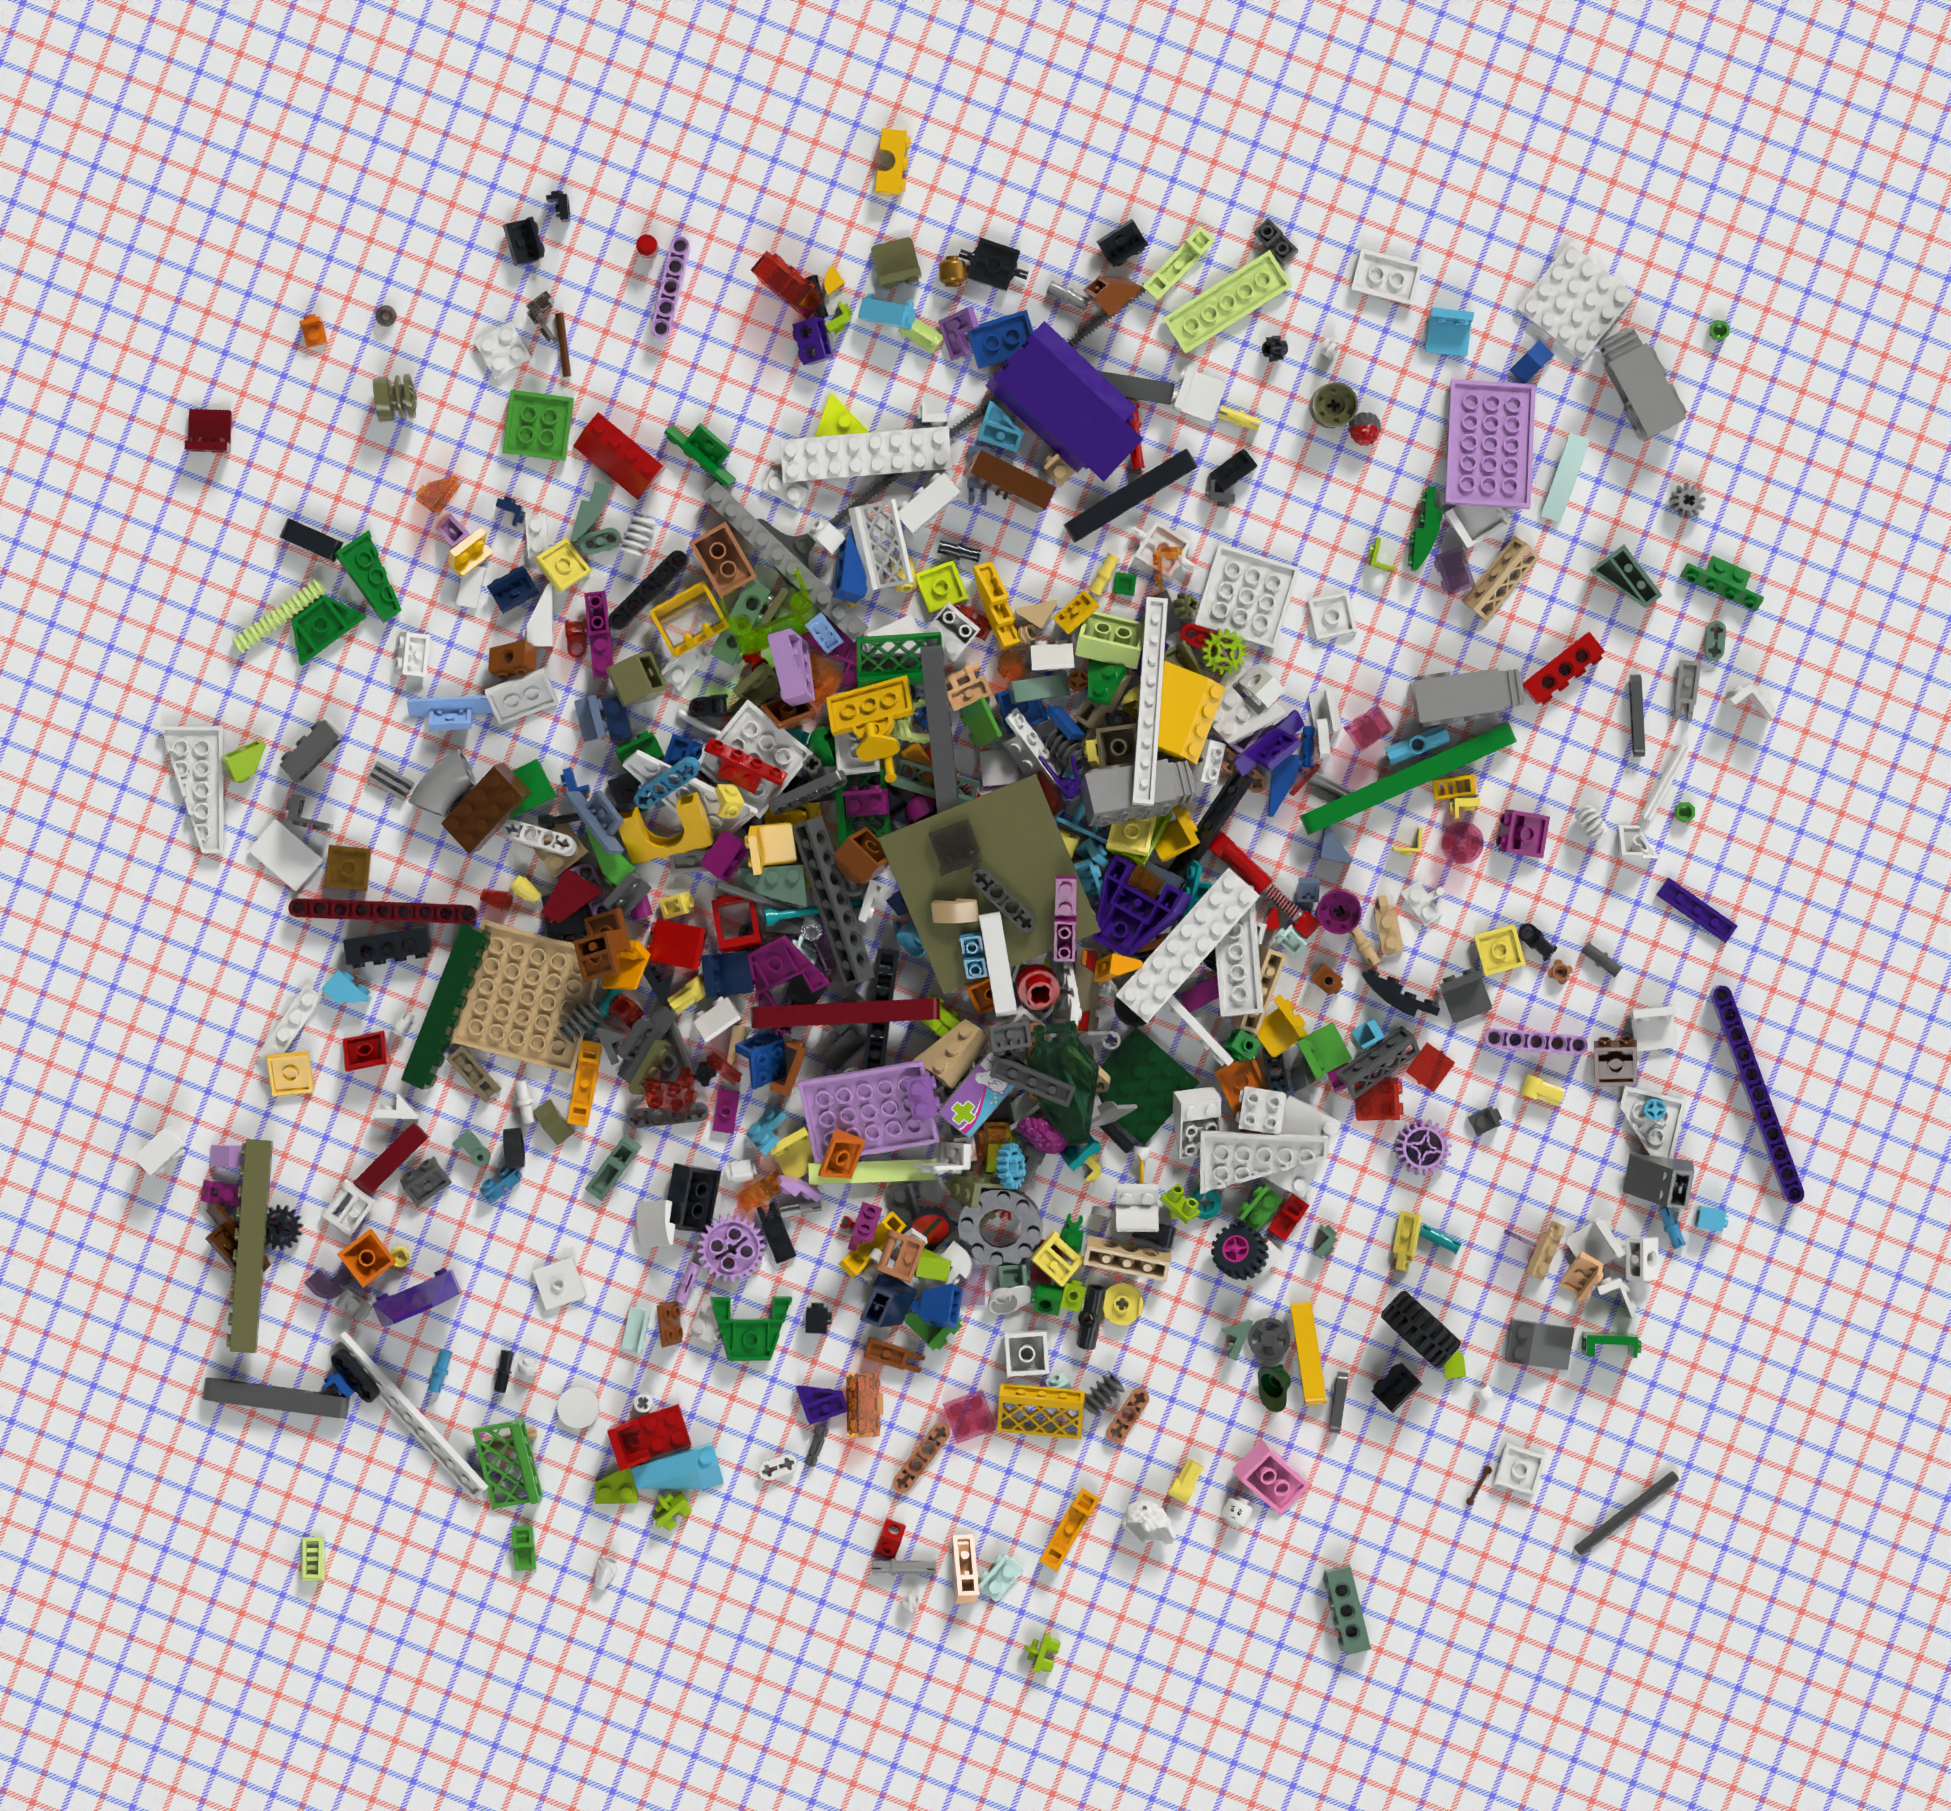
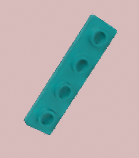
(1194, 886)

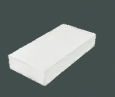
(471, 588)

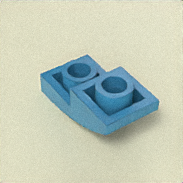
(973, 955)

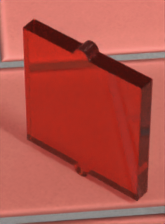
(1301, 782)
(1430, 1067)
(723, 1068)

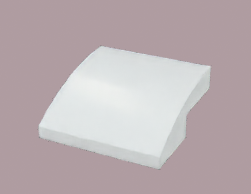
(654, 1223)

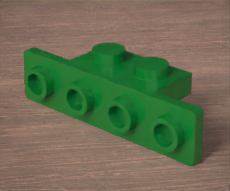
(704, 449)
(1724, 580)

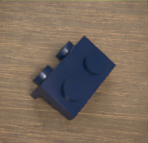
(513, 589)

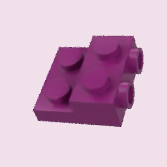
(1523, 833)

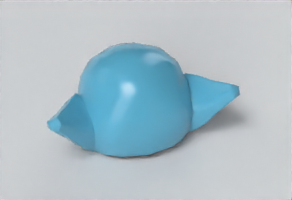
(909, 939)

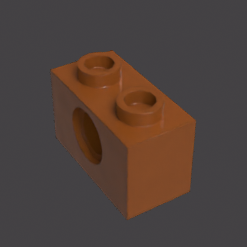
(512, 659)

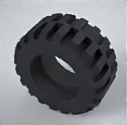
(1420, 1329)

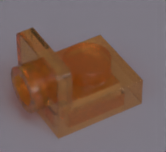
(1146, 881)

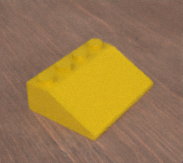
(1186, 712)

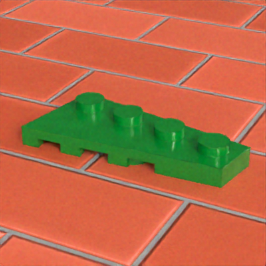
(365, 569)

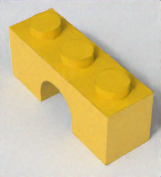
(891, 181)

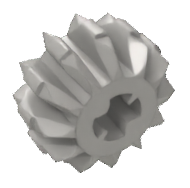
(1687, 492)

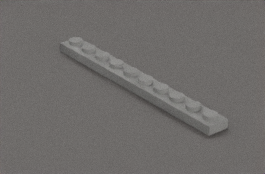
(784, 561)

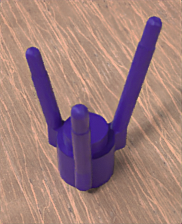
(1068, 786)

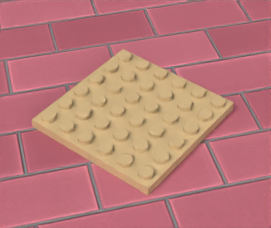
(521, 997)

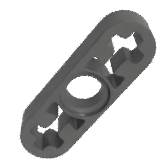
(1338, 1402)

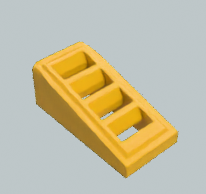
(1473, 786)

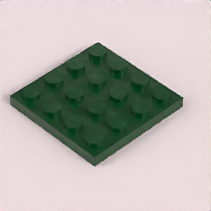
(1145, 1077)

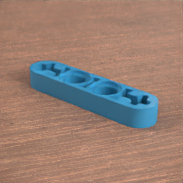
(668, 784)

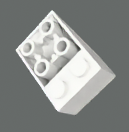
(1195, 1112)

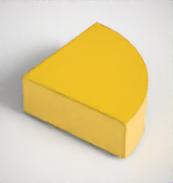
(832, 280)

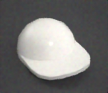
(1007, 1300)

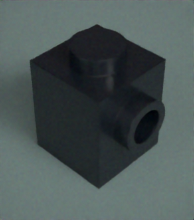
(817, 1318)

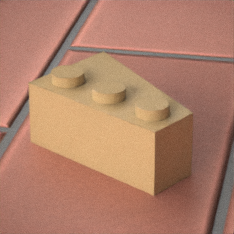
(954, 1053)

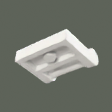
(353, 1212)

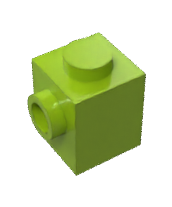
(1073, 1295)

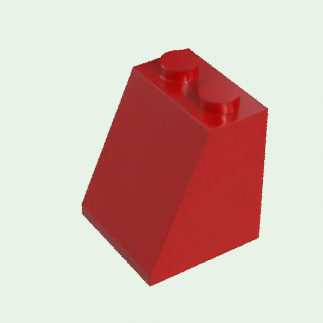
(677, 944)

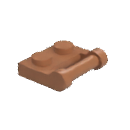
(906, 1259)

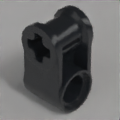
(711, 706)

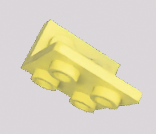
(794, 1153)

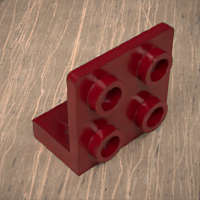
(209, 431)

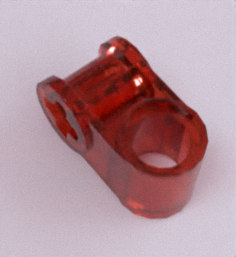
(577, 636)

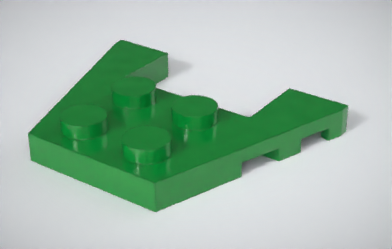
(750, 1338)

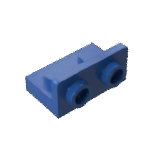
(681, 748)

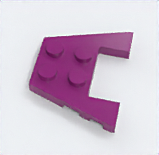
(845, 651)
(778, 963)

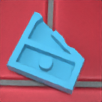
(1000, 429)

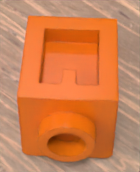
(313, 331)

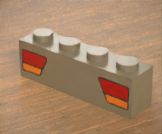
(1087, 988)

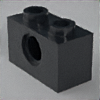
(620, 784)

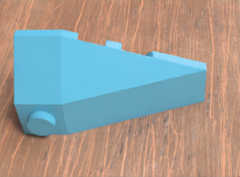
(684, 1470)

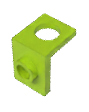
(1373, 552)

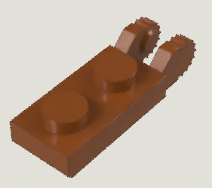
(891, 1354)

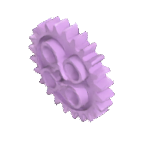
(720, 1232)

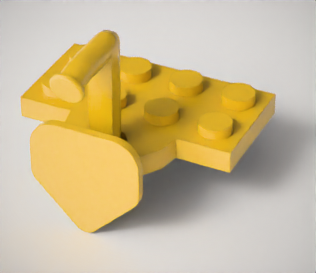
(872, 709)

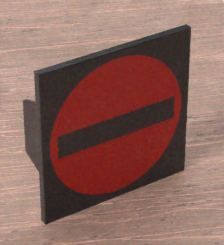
(934, 1225)

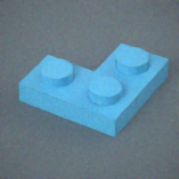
(762, 1131)

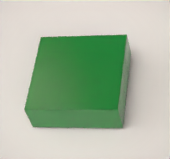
(1124, 584)

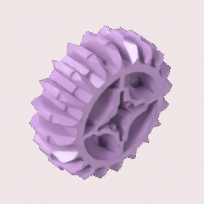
(1420, 1156)

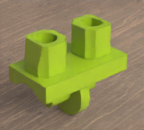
(1180, 1207)
(668, 1508)
(1047, 1644)

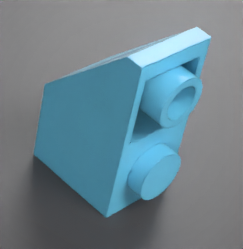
(344, 989)

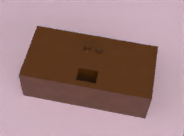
(1009, 481)

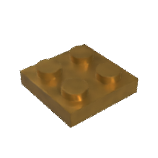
(348, 867)

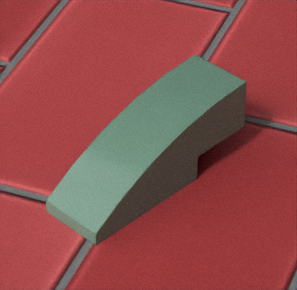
(591, 511)
(1038, 688)
(613, 1167)

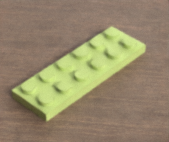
(1227, 302)

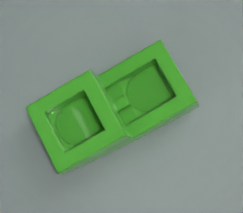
(524, 1548)

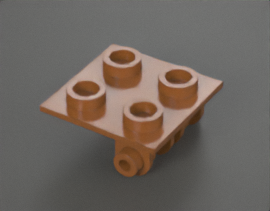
(669, 1323)

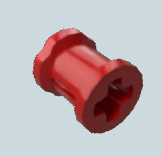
(754, 660)

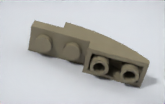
(1091, 714)

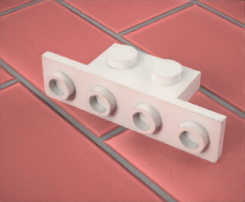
(1027, 747)

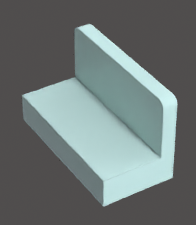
(636, 1329)

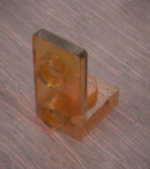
(1171, 554)
(992, 1134)
(759, 1192)

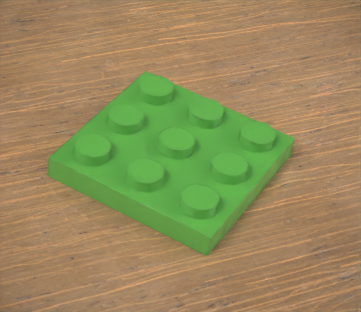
(538, 425)

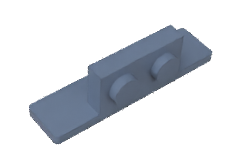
(599, 817)

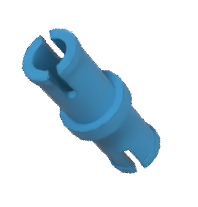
(1671, 1227)
(440, 1370)

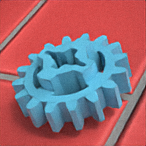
(1011, 1166)

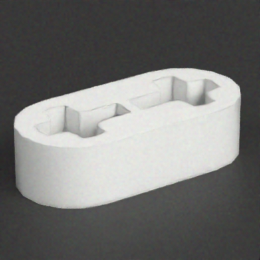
(1322, 737)
(779, 1471)

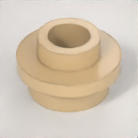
(1027, 633)

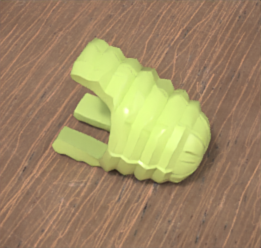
(904, 729)

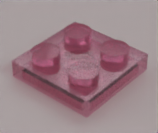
(969, 1416)

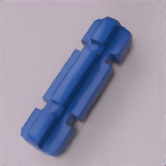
(1308, 746)

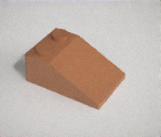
(723, 559)

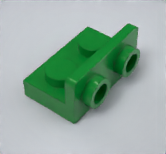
(645, 742)

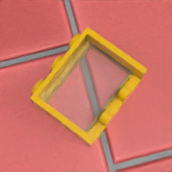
(689, 619)

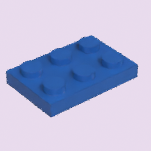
(999, 338)

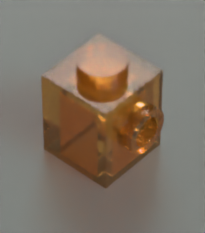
(1011, 666)

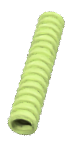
(278, 616)

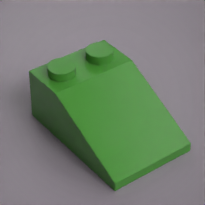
(981, 723)
(613, 866)

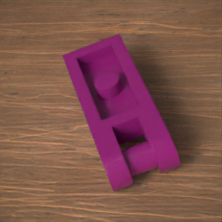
(226, 1194)

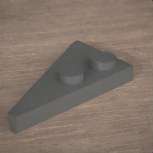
(677, 1055)

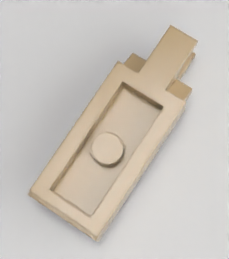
(1388, 927)
(1545, 1251)

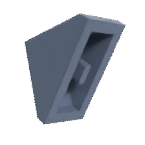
(1332, 849)

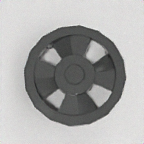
(1268, 1338)

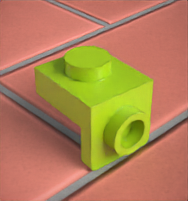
(838, 324)

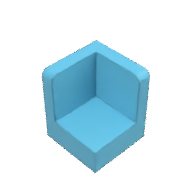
(1367, 1034)

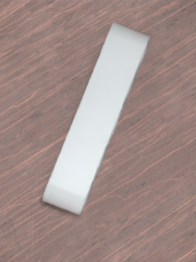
(997, 964)

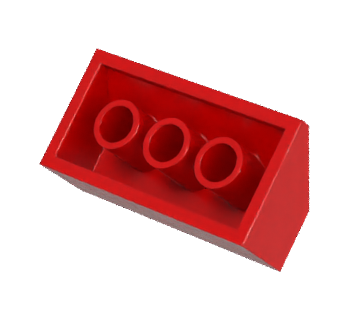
(618, 456)

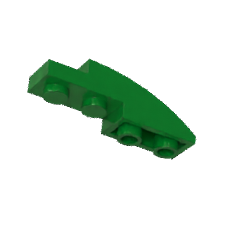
(1425, 537)

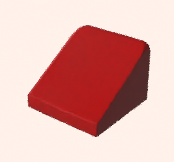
(1271, 919)

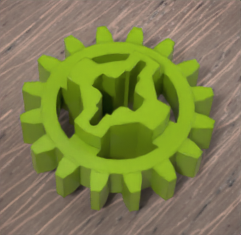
(1217, 656)

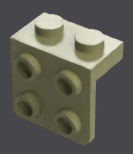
(896, 263)
(968, 1185)

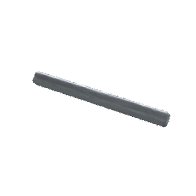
(1626, 1513)

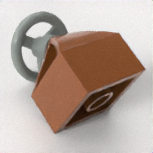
(860, 860)

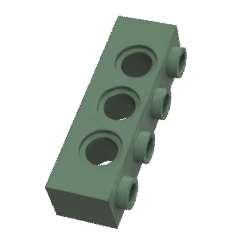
(751, 590)
(1359, 1641)

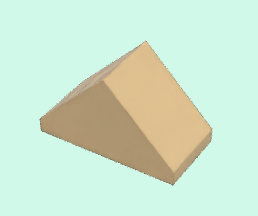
(1037, 613)

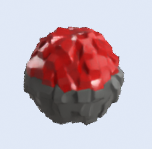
(1364, 428)

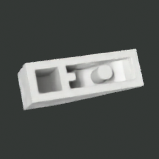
(541, 623)

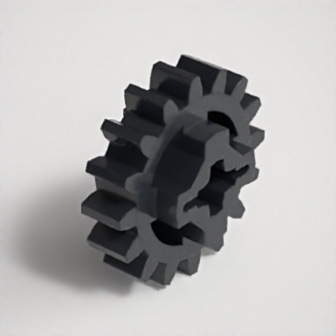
(291, 1230)

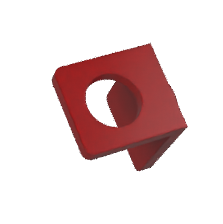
(888, 1542)

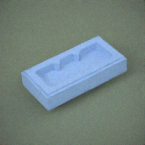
(823, 633)

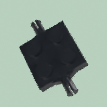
(993, 264)

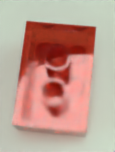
(787, 284)

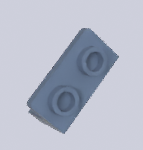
(590, 719)

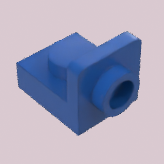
(342, 1385)

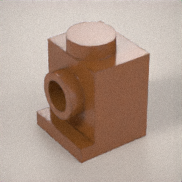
(1319, 979)

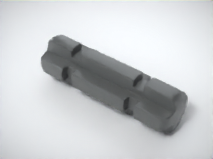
(816, 1446)

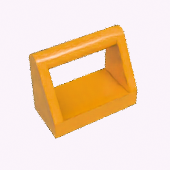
(1114, 966)

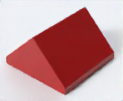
(365, 1051)

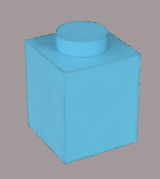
(1711, 1218)

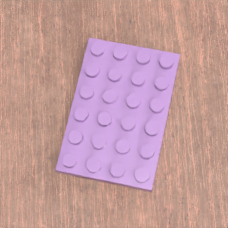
(1490, 444)
(867, 1105)

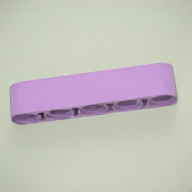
(670, 277)
(1545, 1045)

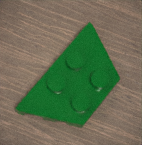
(321, 626)

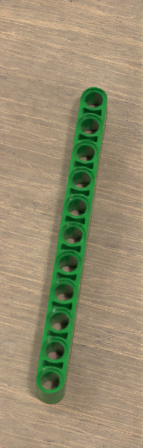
(1408, 778)

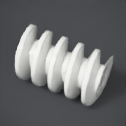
(637, 534)

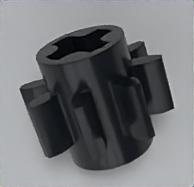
(1274, 348)

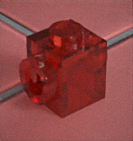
(625, 1010)

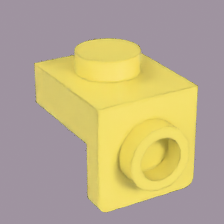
(730, 800)
(1095, 1174)

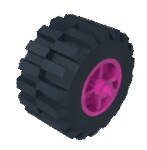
(1239, 1251)

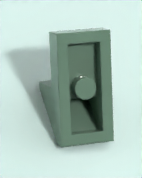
(1239, 1331)

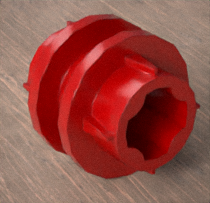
(1038, 976)

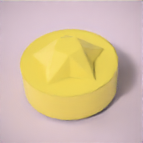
(401, 1255)

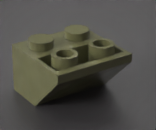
(637, 679)

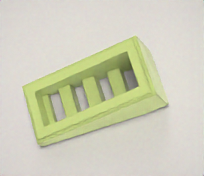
(320, 1559)

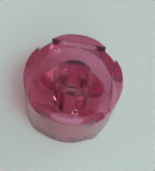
(1368, 728)
(1461, 830)

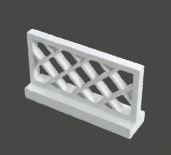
(868, 547)

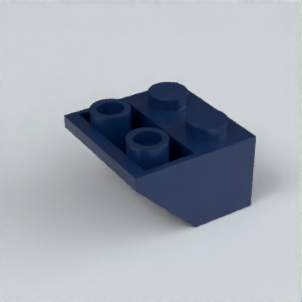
(887, 1303)

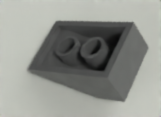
(1539, 1344)

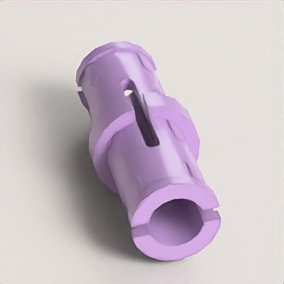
(687, 1282)

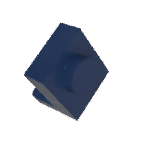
(509, 505)

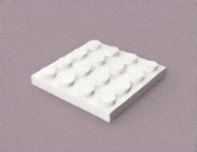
(1575, 301)
(1247, 595)
(760, 738)

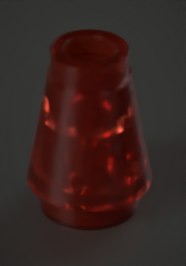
(498, 899)

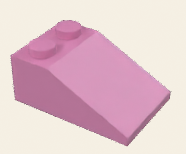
(1270, 1477)

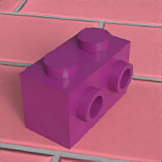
(725, 855)

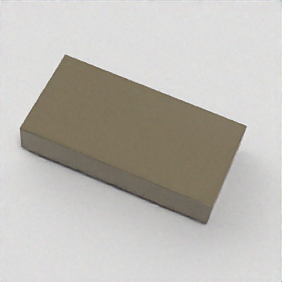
(775, 606)

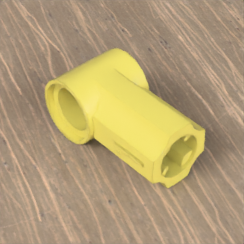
(692, 992)
(1538, 1089)
(1183, 1486)

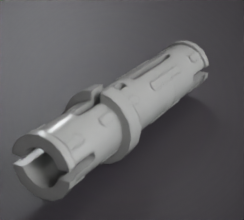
(909, 1567)

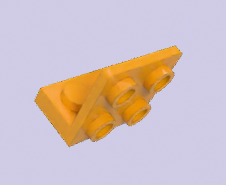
(632, 967)

